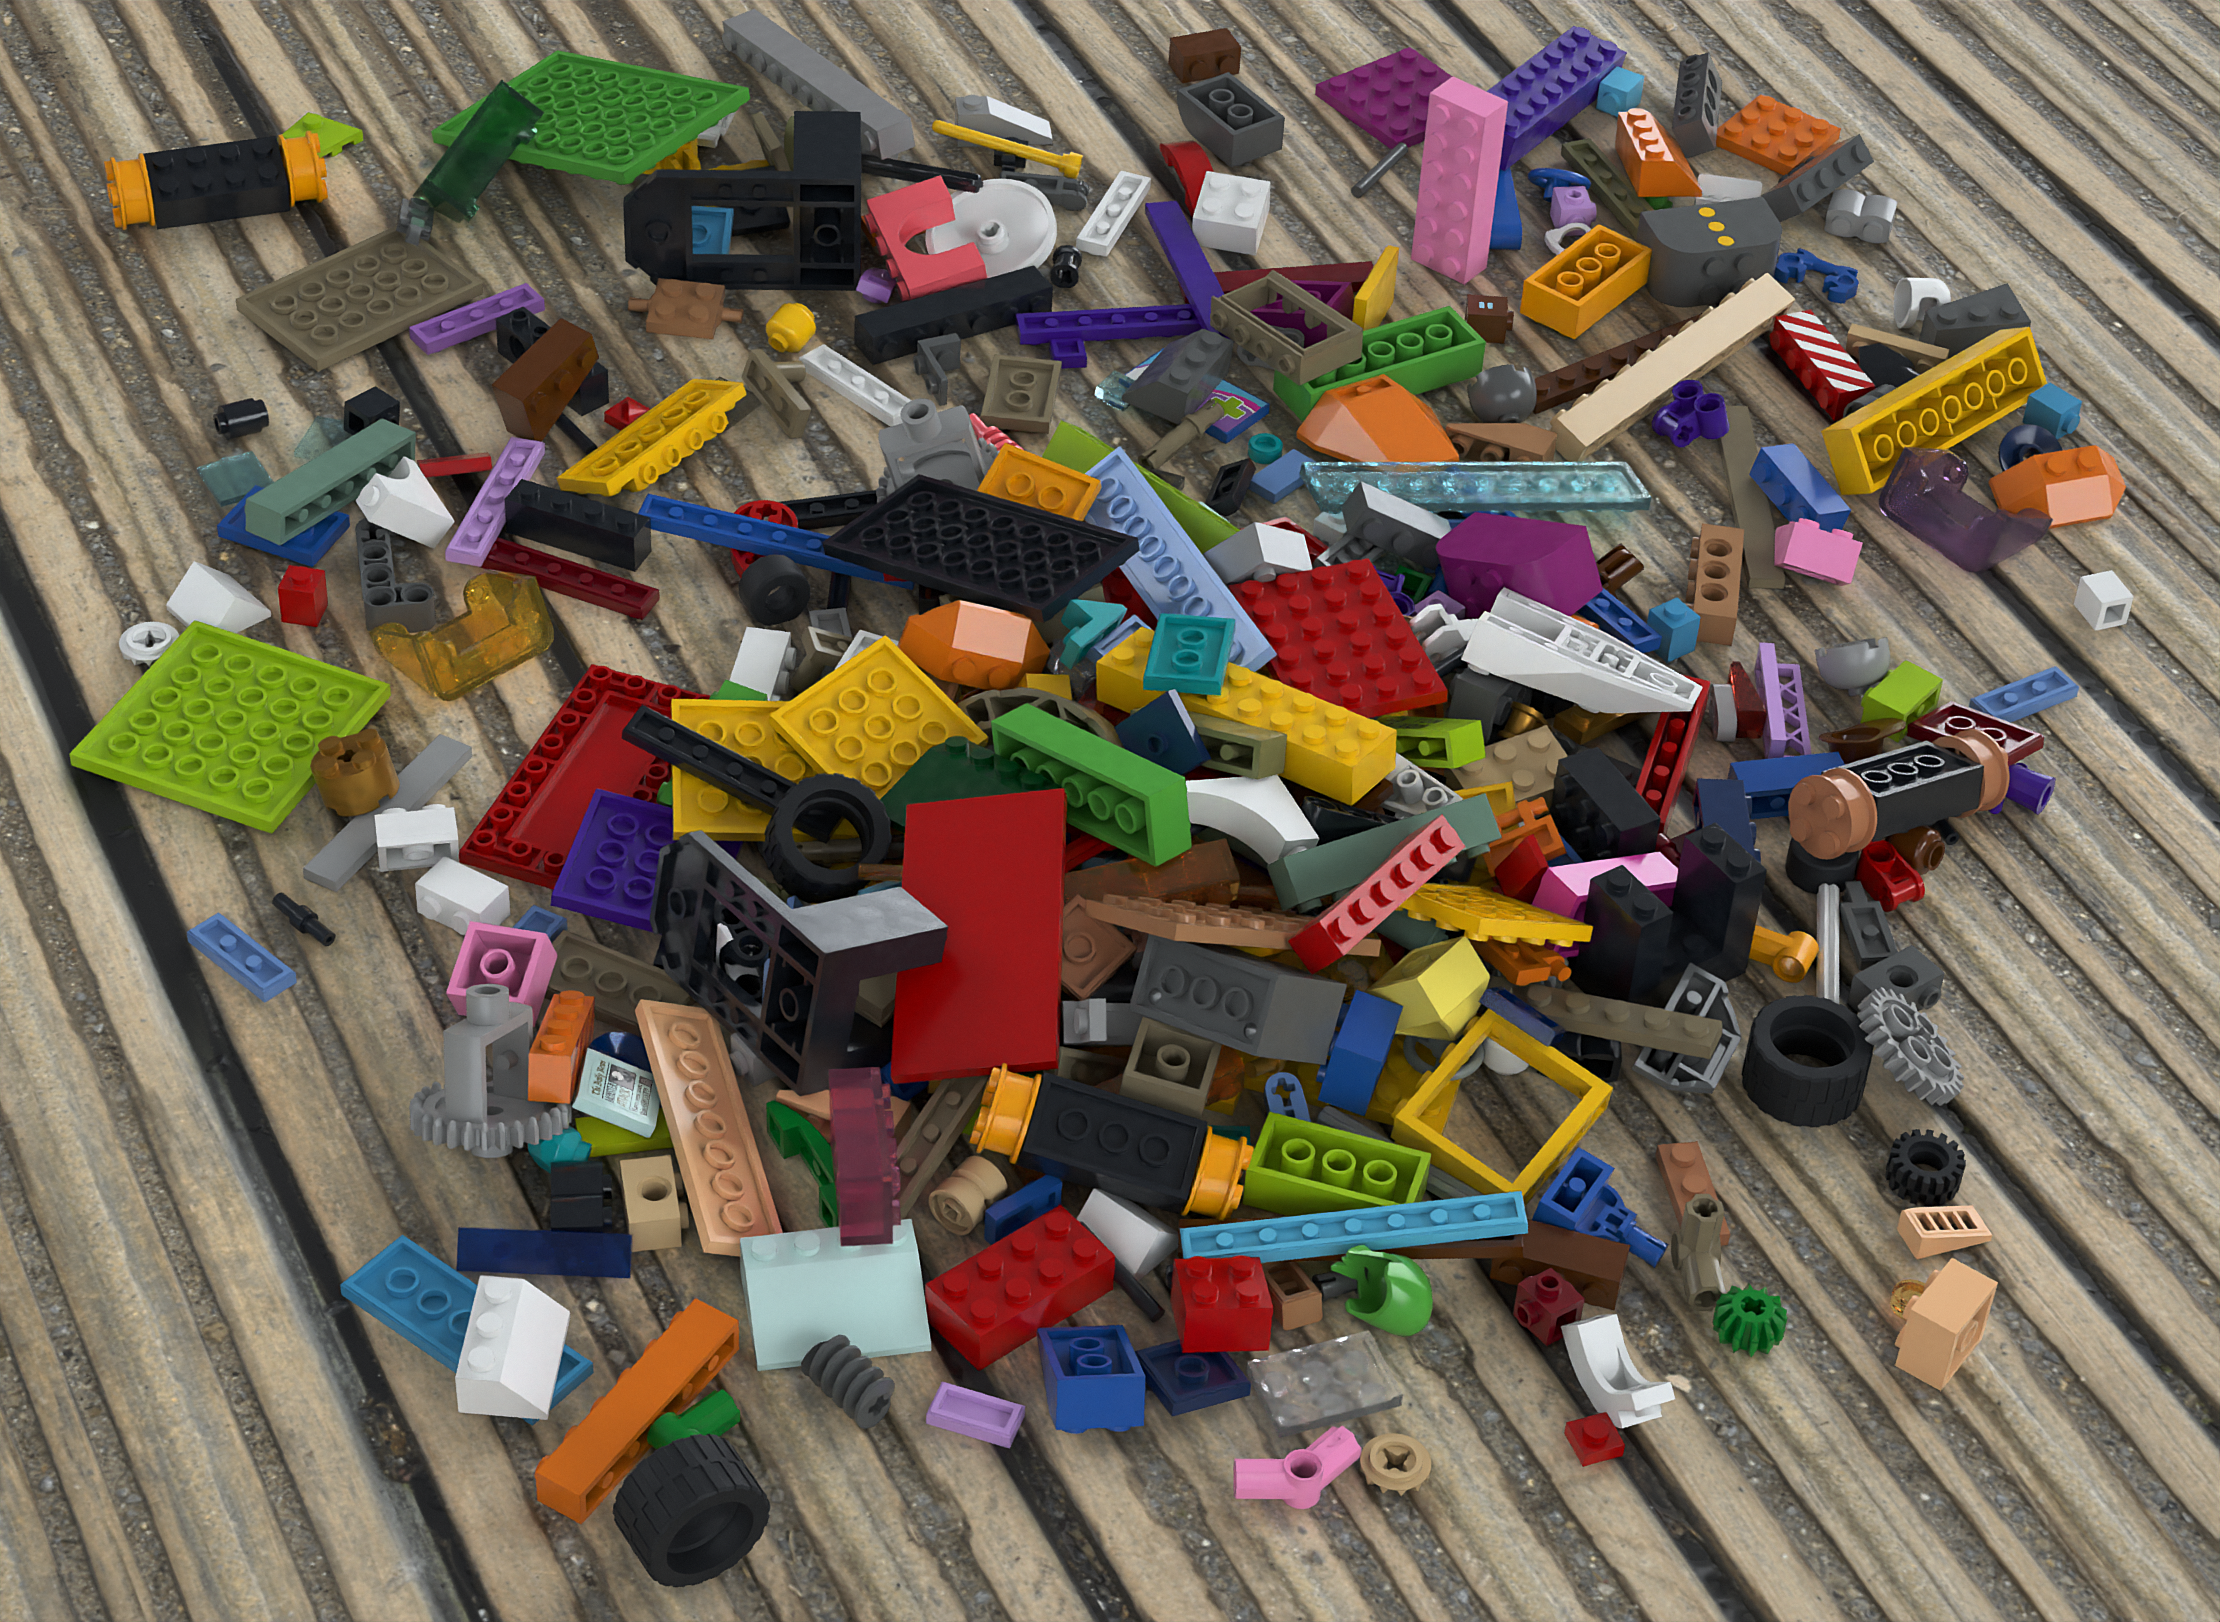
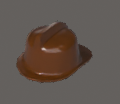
(1862, 739)

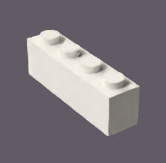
(764, 662)

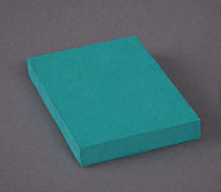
(1189, 654)

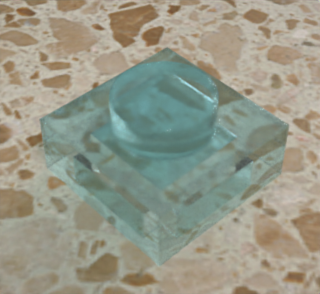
(1112, 389)

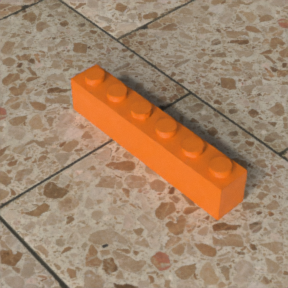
(616, 1429)

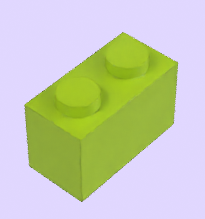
(1903, 695)

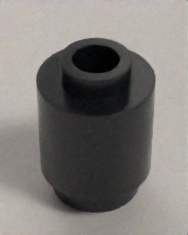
(241, 418)

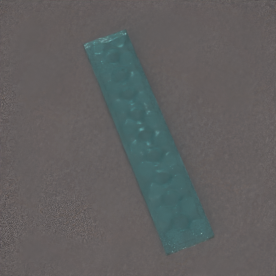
(1483, 485)

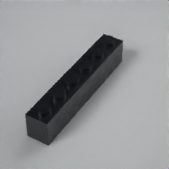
(960, 310)

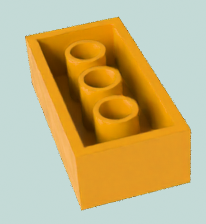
(1585, 281)

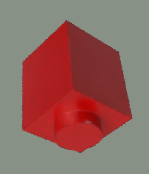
(303, 596)

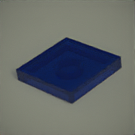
(1523, 1015)

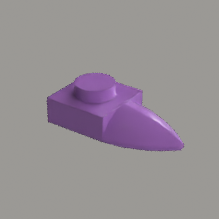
(876, 285)

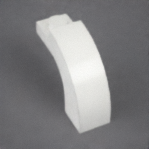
(1609, 1374)

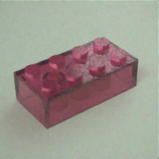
(863, 1156)

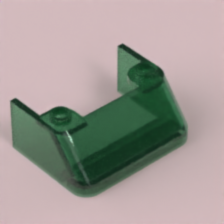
(479, 153)

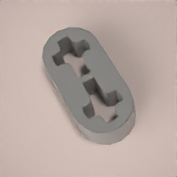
(1722, 712)

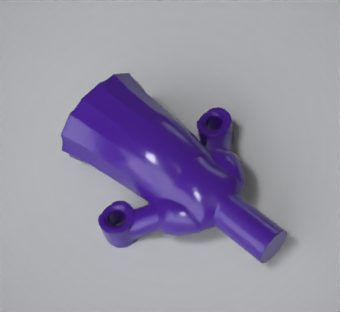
(2028, 789)

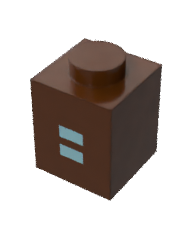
(1489, 317)

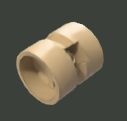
(966, 1194)

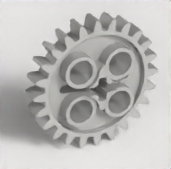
(1910, 1046)

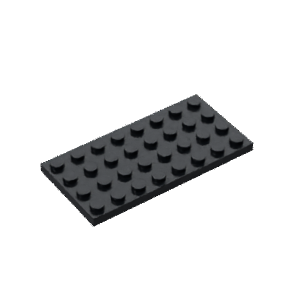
(981, 547)

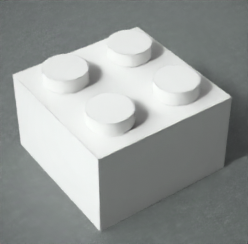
(1231, 212)

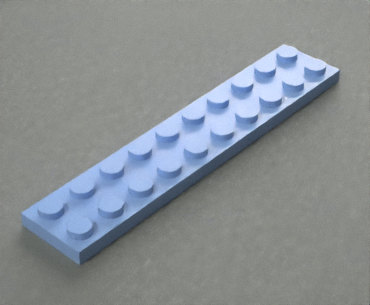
(1169, 567)

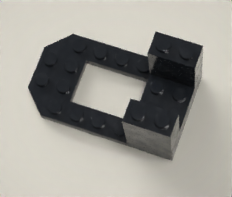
(824, 203)
(1645, 947)
(813, 965)

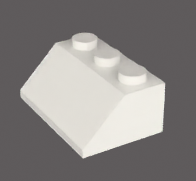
(511, 1350)

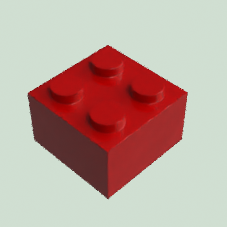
(1221, 1304)

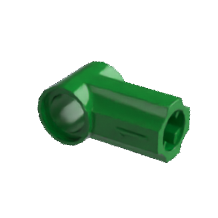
(710, 1415)

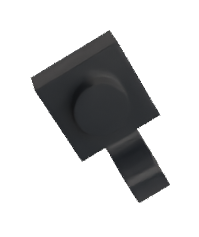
(1009, 161)

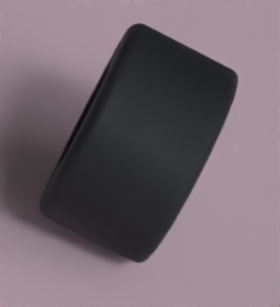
(765, 576)
(1810, 872)

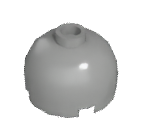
(1854, 664)

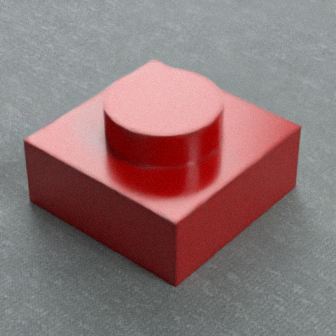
(1594, 1439)

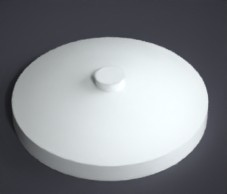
(1006, 222)

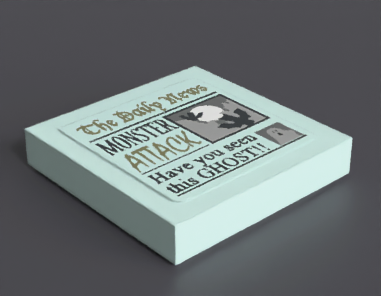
(617, 1093)

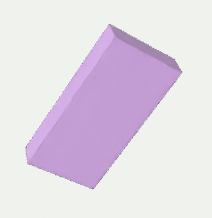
(975, 1414)

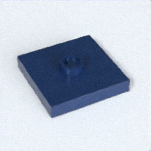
(1164, 735)
(1191, 1379)

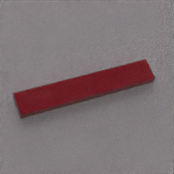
(1342, 272)
(573, 579)

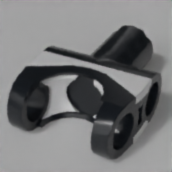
(735, 949)

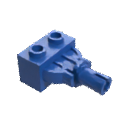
(1587, 1204)

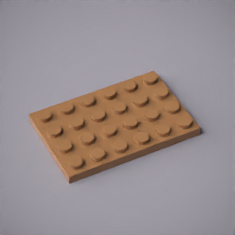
(1210, 923)

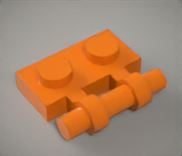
(1543, 830)
(1522, 961)

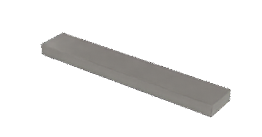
(358, 839)

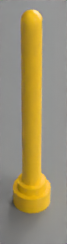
(1067, 164)

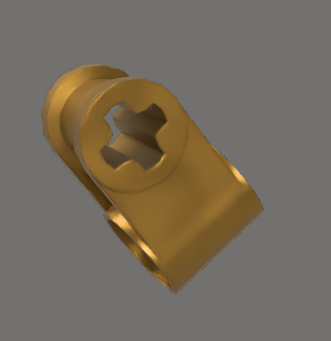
(1522, 720)

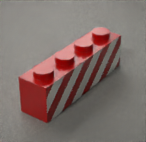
(1819, 361)

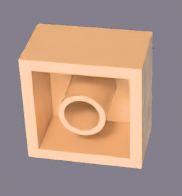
(1944, 1323)

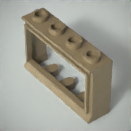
(1233, 318)

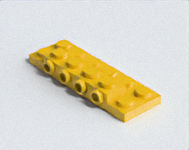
(655, 440)

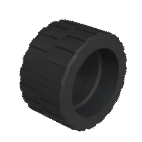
(836, 794)
(1802, 1092)
(691, 1510)

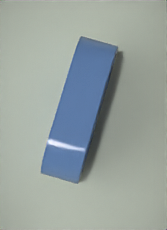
(1297, 1104)

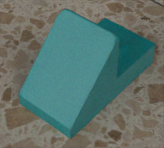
(1087, 625)

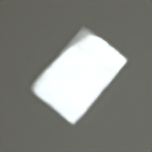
(1324, 1384)

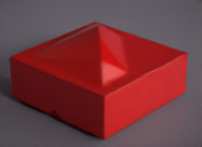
(624, 413)

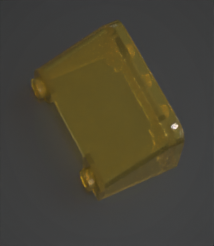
(497, 633)

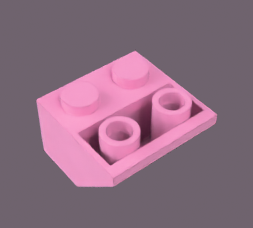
(1816, 552)

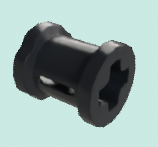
(1069, 271)

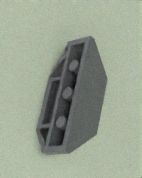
(1703, 996)

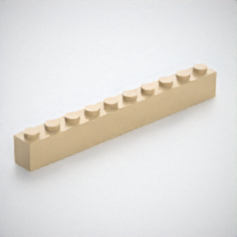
(1687, 356)

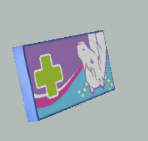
(1239, 406)

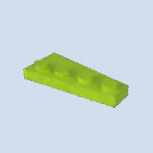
(331, 133)

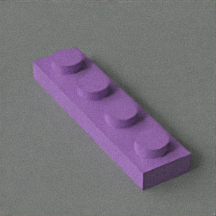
(473, 319)

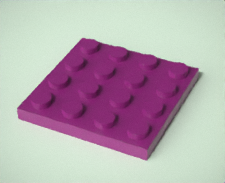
(1387, 96)

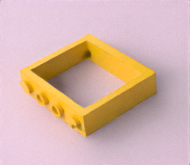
(1455, 1161)

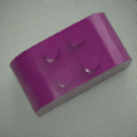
(1529, 556)

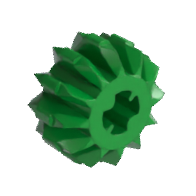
(1749, 1319)

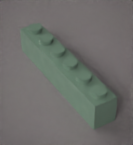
(327, 482)
(1344, 863)

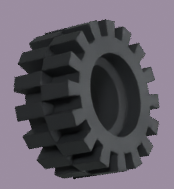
(1920, 1183)

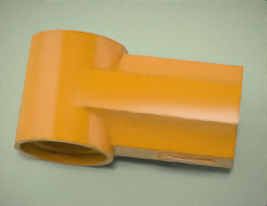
(1787, 954)

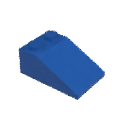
(1091, 1378)

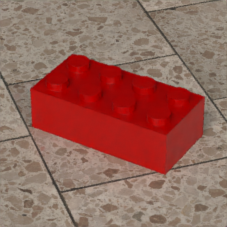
(1019, 1286)

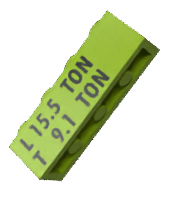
(1437, 740)

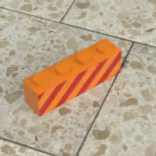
(560, 1047)

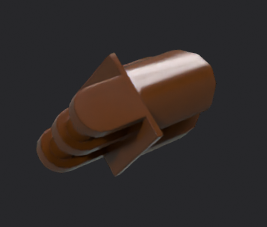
(1617, 568)

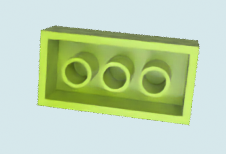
(1323, 1170)

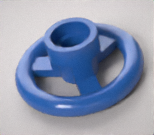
(1550, 178)

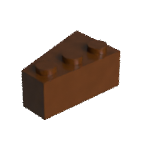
(544, 380)

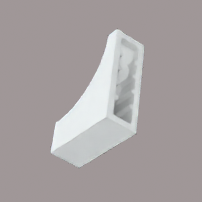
(406, 504)
(1253, 812)

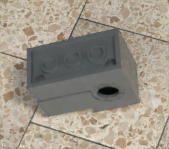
(1238, 999)

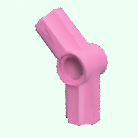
(1301, 1474)

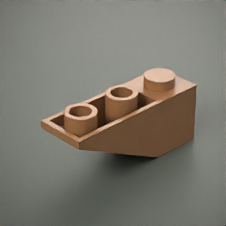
(1502, 442)

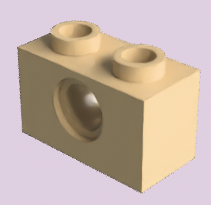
(652, 1202)

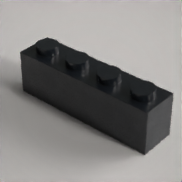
(578, 525)

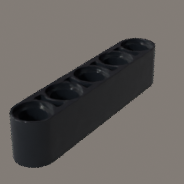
(1337, 821)

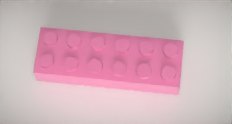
(1458, 179)

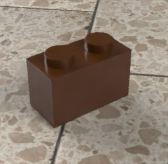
(1204, 55)

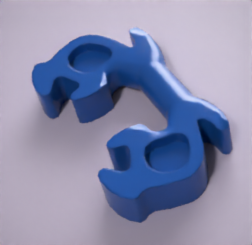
(1840, 280)

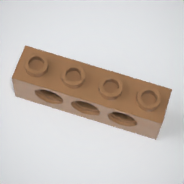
(1715, 582)

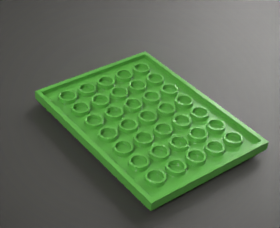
(609, 115)

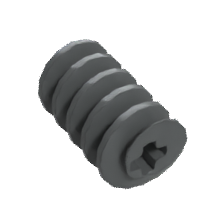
(849, 1380)

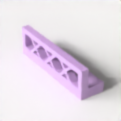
(1771, 691)

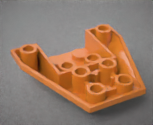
(1376, 424)

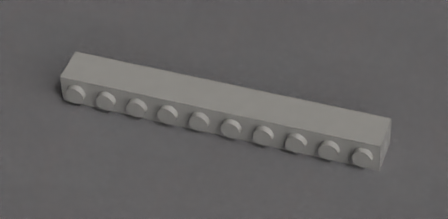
(816, 81)

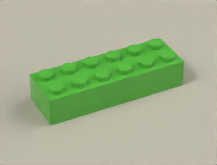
(1413, 352)
(1106, 787)

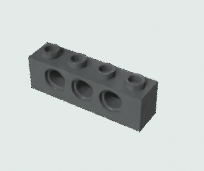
(1697, 105)

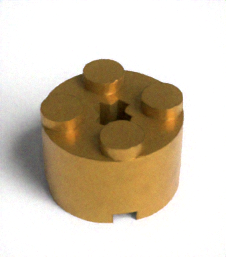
(354, 772)

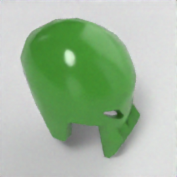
(1392, 1296)

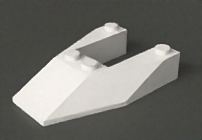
(1572, 660)

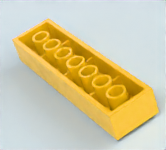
(1935, 409)
(1325, 742)

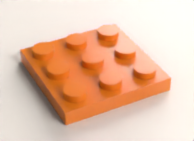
(1775, 135)

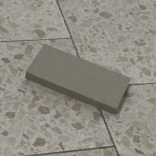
(612, 979)

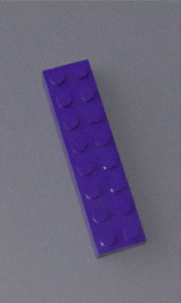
(1553, 89)

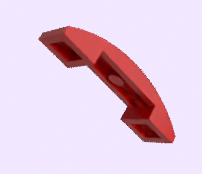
(1191, 166)

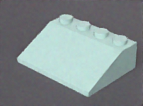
(811, 1289)

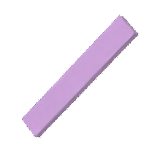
(487, 513)

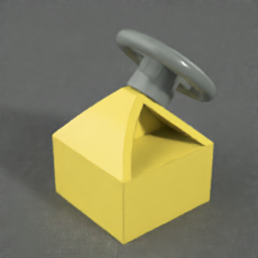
(1438, 996)

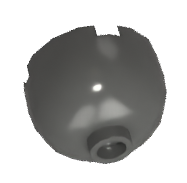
(1503, 394)

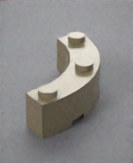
(994, 703)

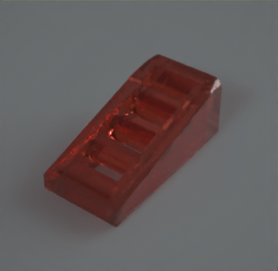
(1748, 704)

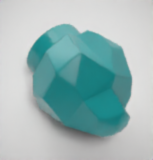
(561, 1148)

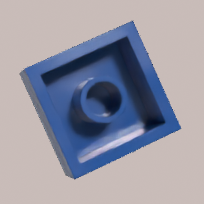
(1358, 1052)

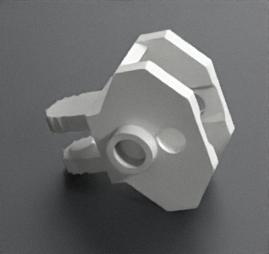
(1441, 632)

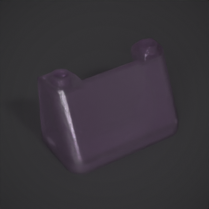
(1929, 503)

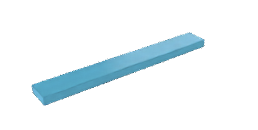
(1374, 1227)

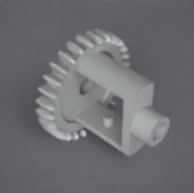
(933, 448)
(480, 1113)

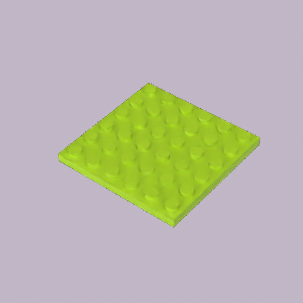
(229, 725)

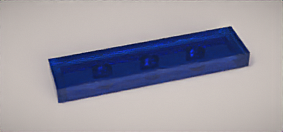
(544, 1252)

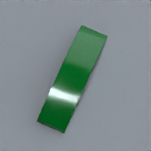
(796, 1136)

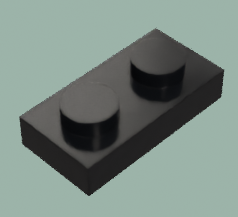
(1230, 487)

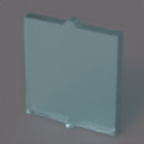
(321, 437)
(234, 477)

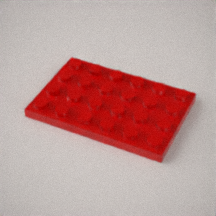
(1342, 639)

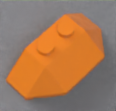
(2064, 484)
(974, 645)

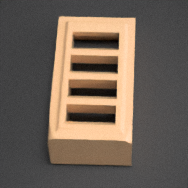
(1924, 1243)

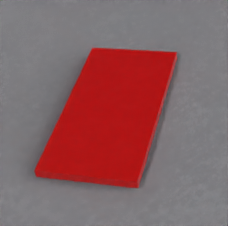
(581, 750)
(998, 885)

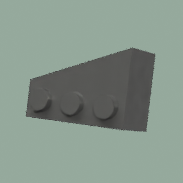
(1972, 319)

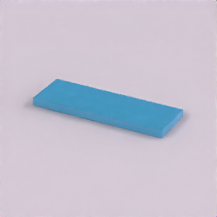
(433, 1308)

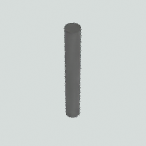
(1379, 170)

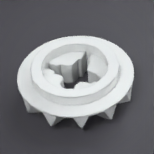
(135, 640)

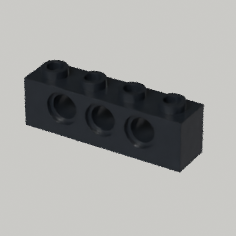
(521, 329)

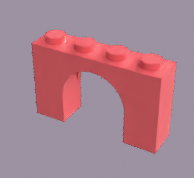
(907, 212)

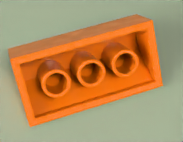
(1653, 157)

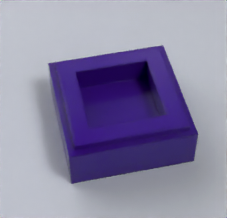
(1069, 351)

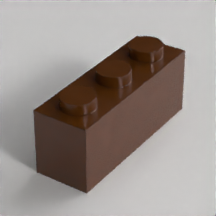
(1585, 1261)

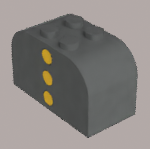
(1708, 249)

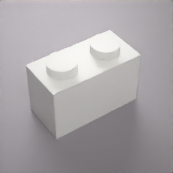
(461, 895)

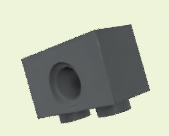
(1904, 973)

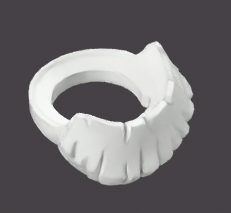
(1554, 237)

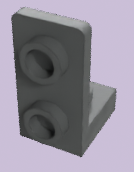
(934, 358)

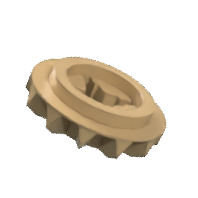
(1397, 1450)

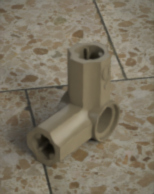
(1698, 1251)

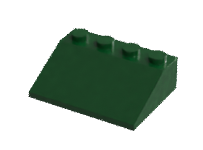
(958, 772)

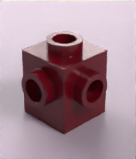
(1546, 1304)

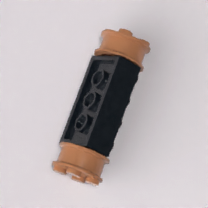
(1897, 792)

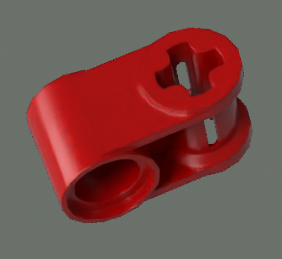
(1886, 875)

